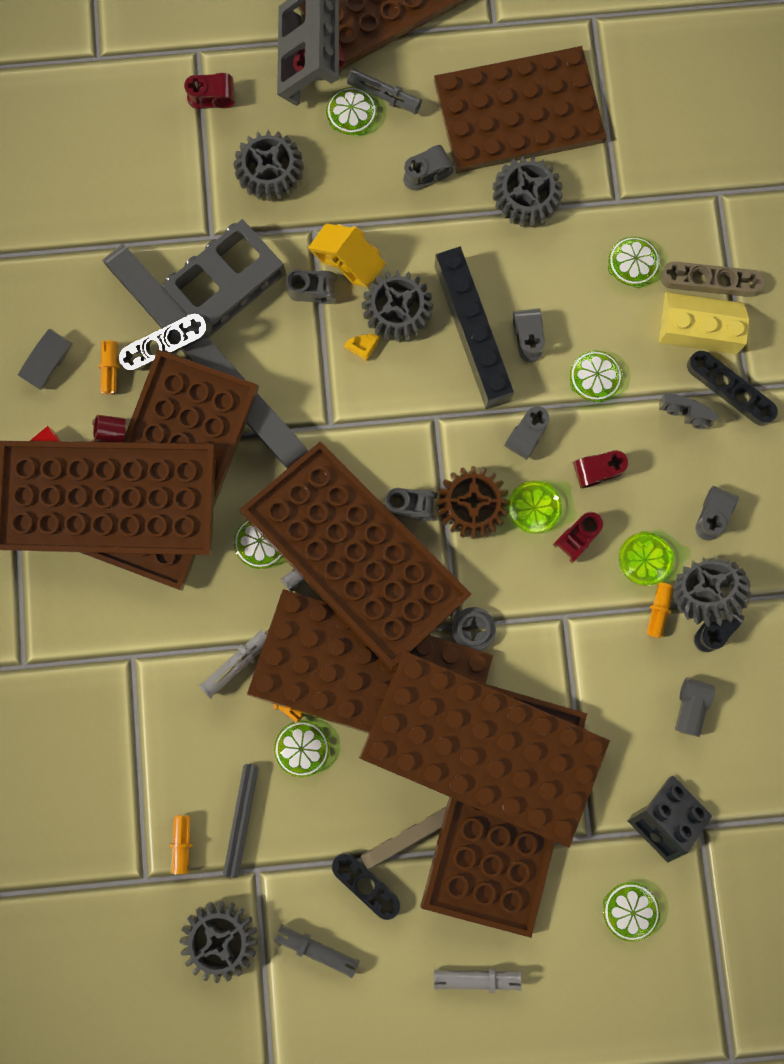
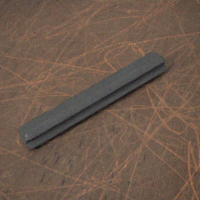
(240, 821)

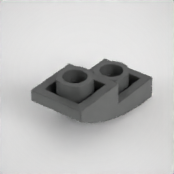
(45, 358)
(695, 413)

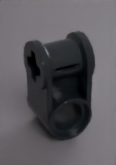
(719, 634)

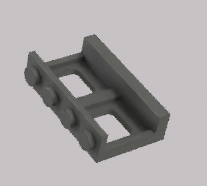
(321, 43)
(235, 289)

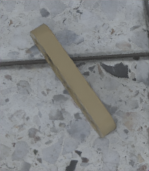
(711, 276)
(403, 840)

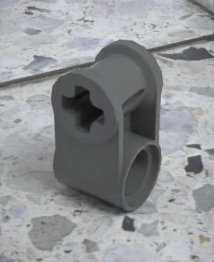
(427, 167)
(314, 286)
(529, 330)
(526, 435)
(413, 503)
(717, 510)

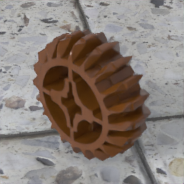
(484, 502)

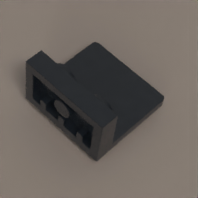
(671, 820)

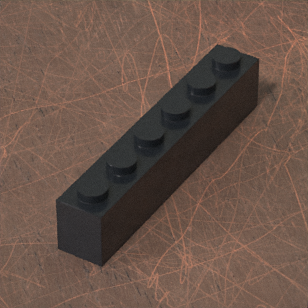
(473, 327)

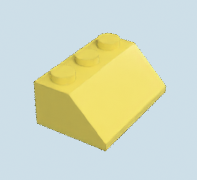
(704, 323)

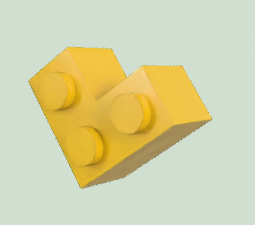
(349, 252)

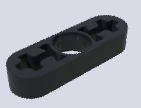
(386, 894)

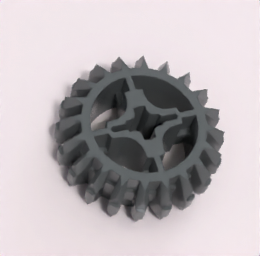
(267, 154)
(533, 179)
(412, 292)
(705, 589)
(225, 950)

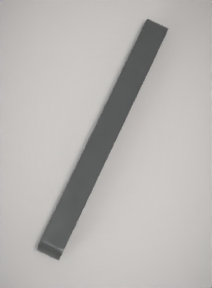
(166, 311)

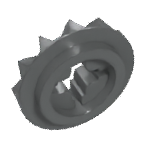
(482, 619)

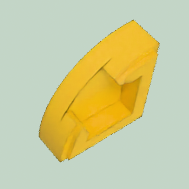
(362, 345)

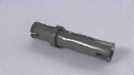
(410, 102)
(315, 950)

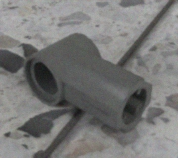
(695, 700)

